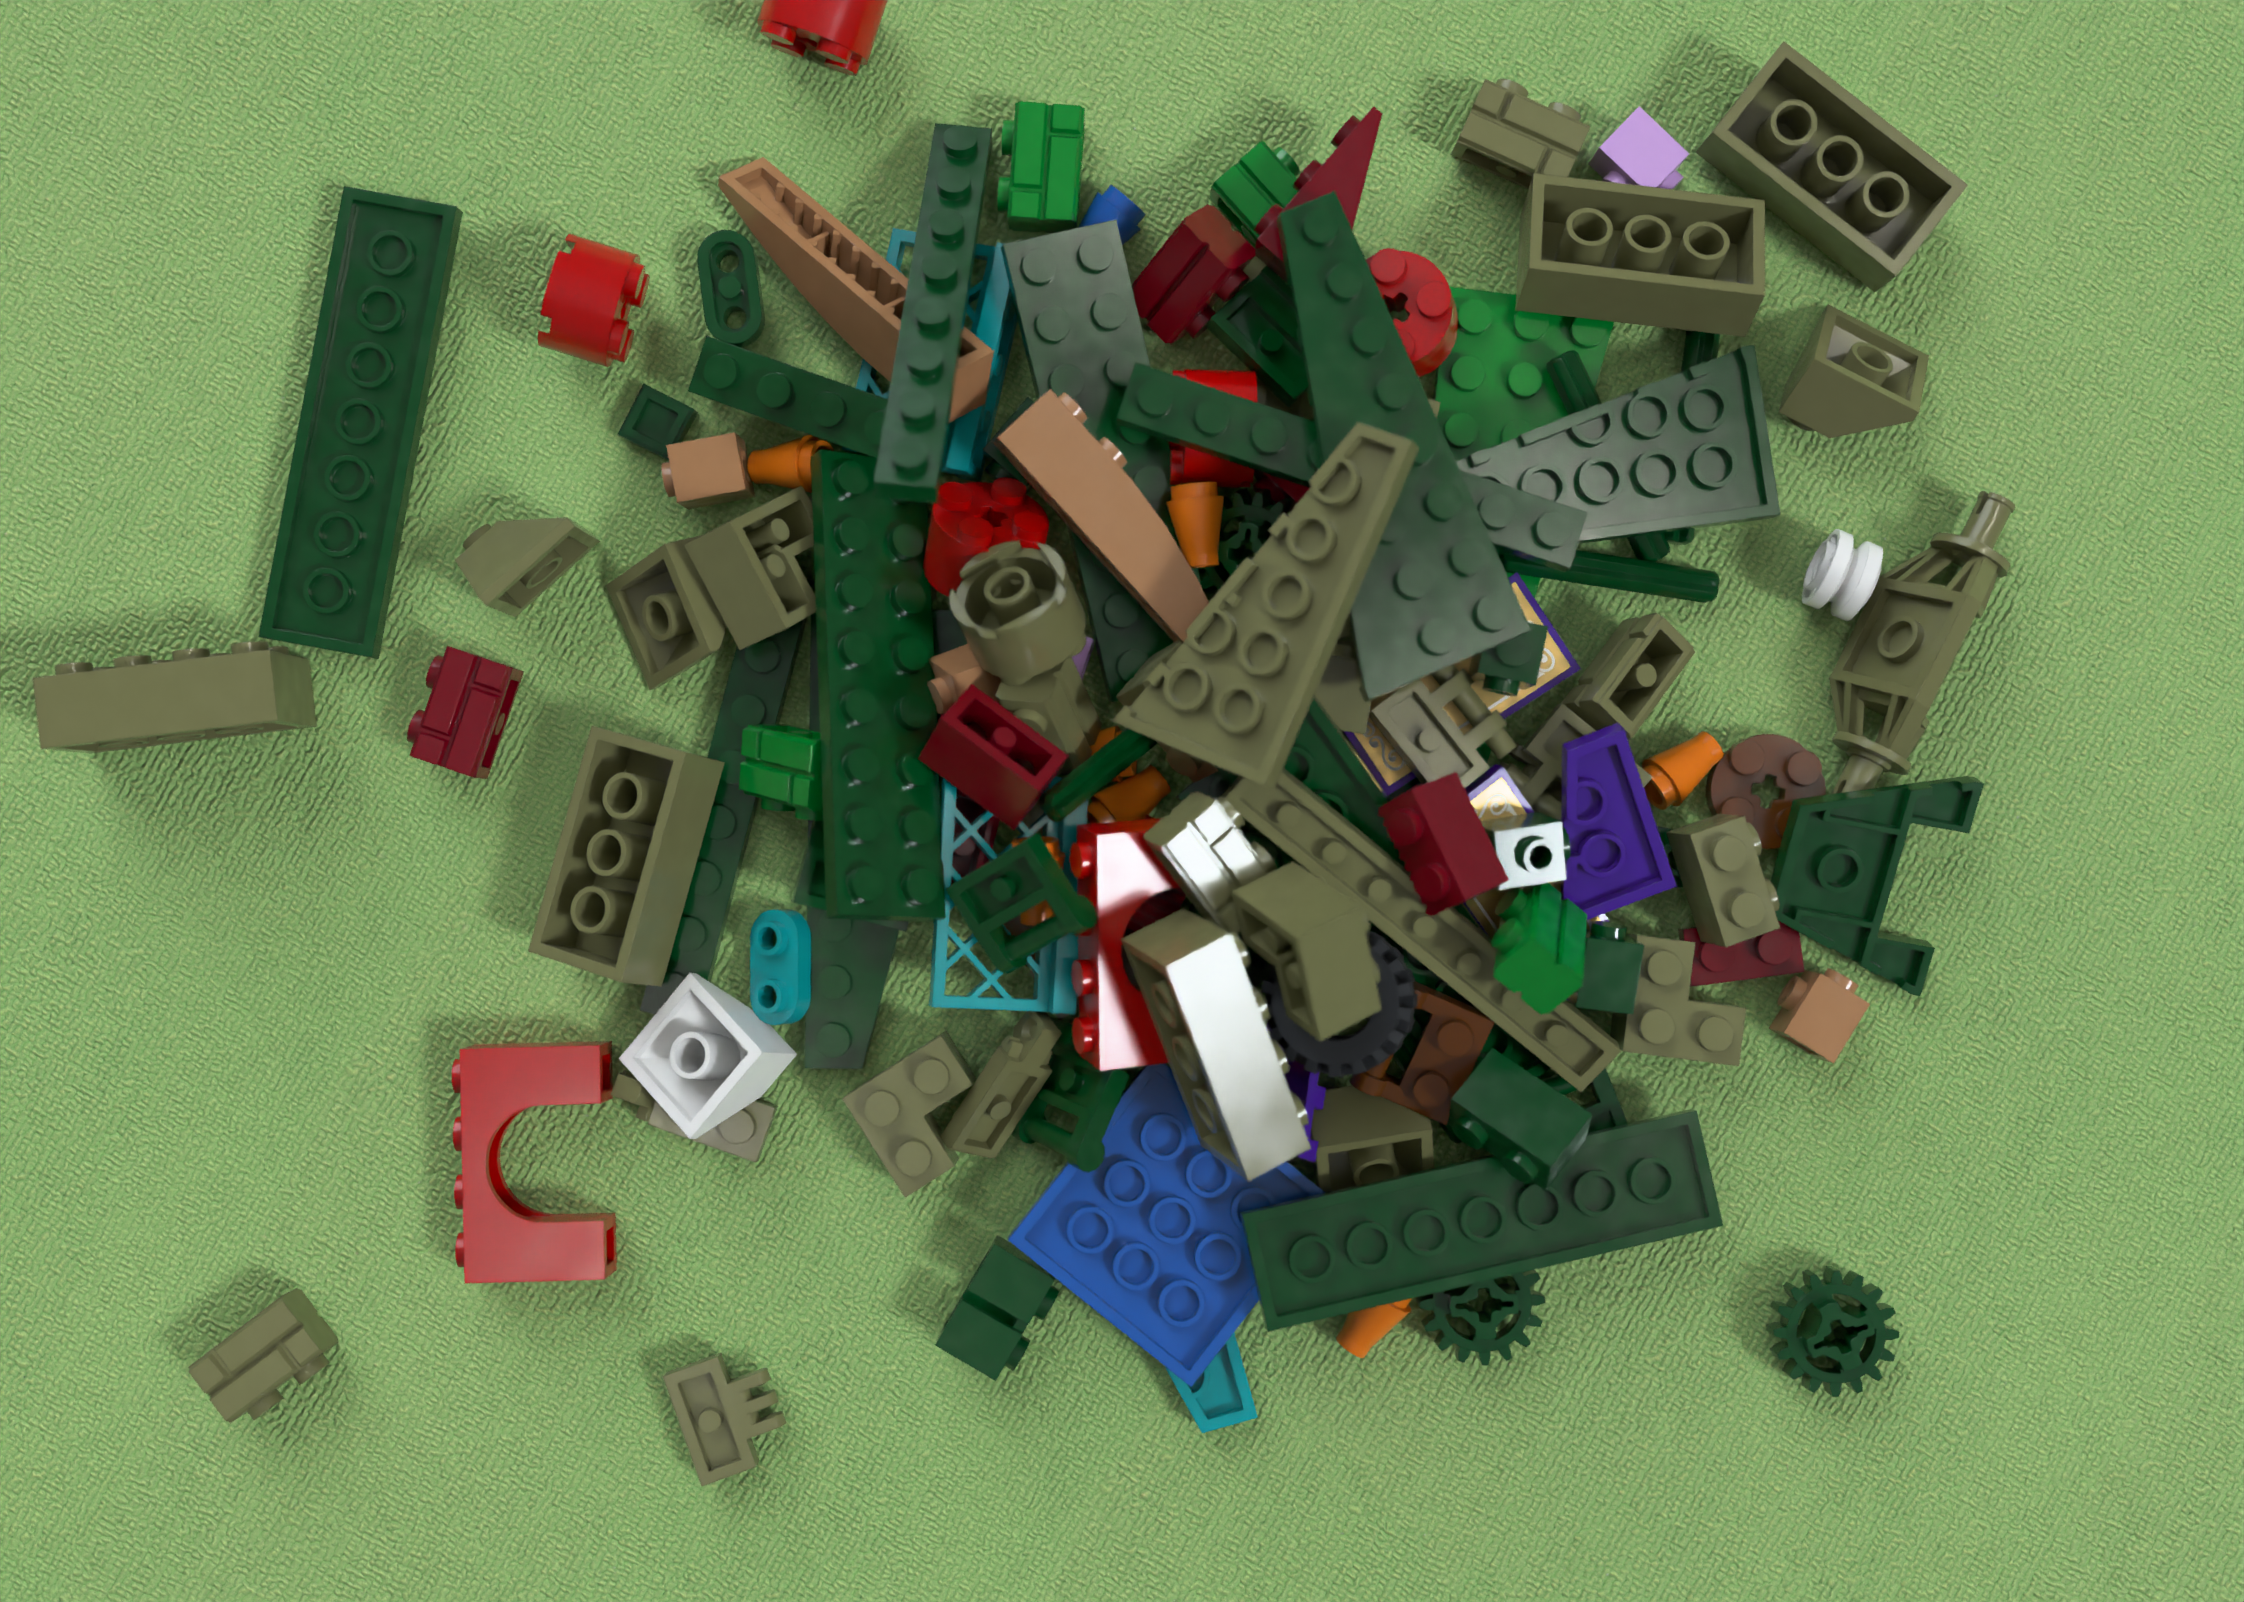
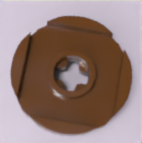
(1746, 763)

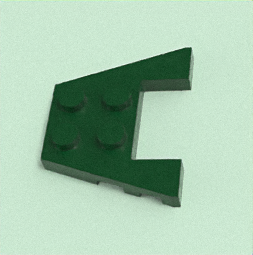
(1843, 860)

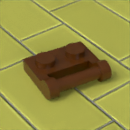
(1439, 1060)

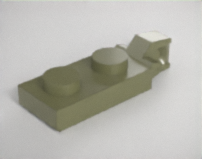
(1004, 1088)
(739, 1135)

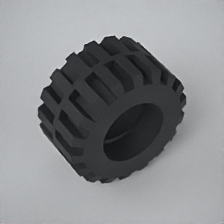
(1370, 1044)

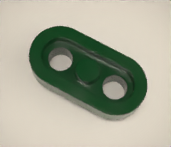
(730, 291)

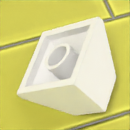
(705, 1056)

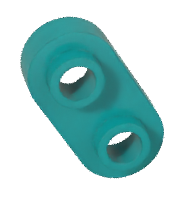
(780, 966)

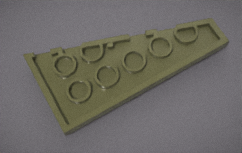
(1268, 633)

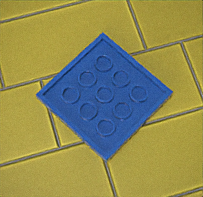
(1157, 1229)

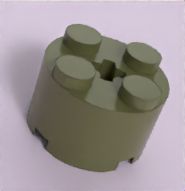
(1018, 611)

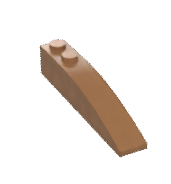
(841, 275)
(1104, 508)

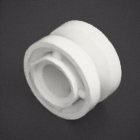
(1842, 575)

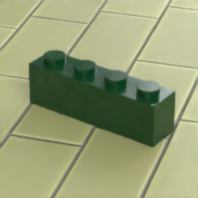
(790, 396)

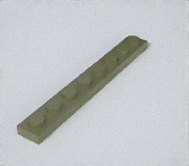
(1443, 942)

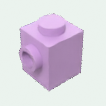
(1640, 154)

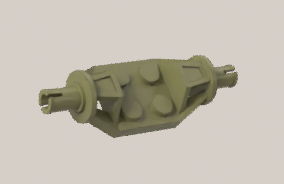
(1910, 642)

